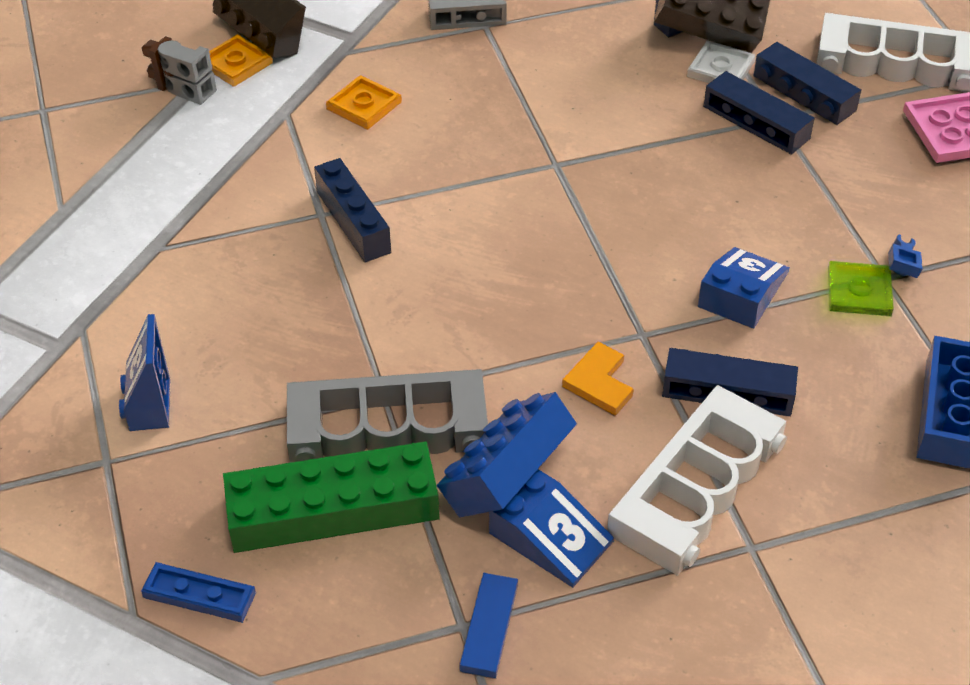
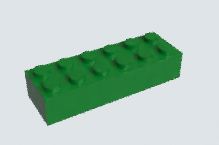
(330, 496)

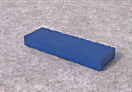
(198, 592)
(489, 625)

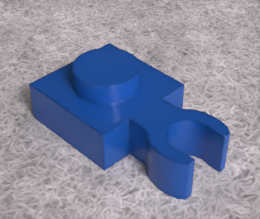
(904, 259)

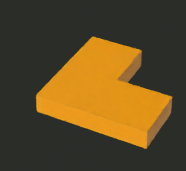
(593, 379)

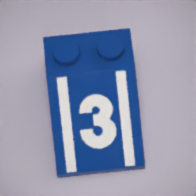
(741, 286)
(146, 382)
(551, 529)

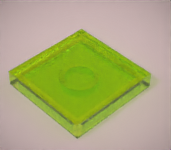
(860, 288)

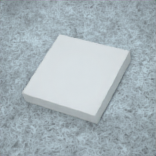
(718, 58)

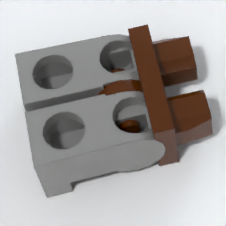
(180, 69)

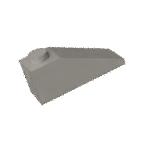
(466, 13)

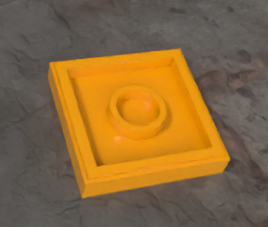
(238, 60)
(363, 102)

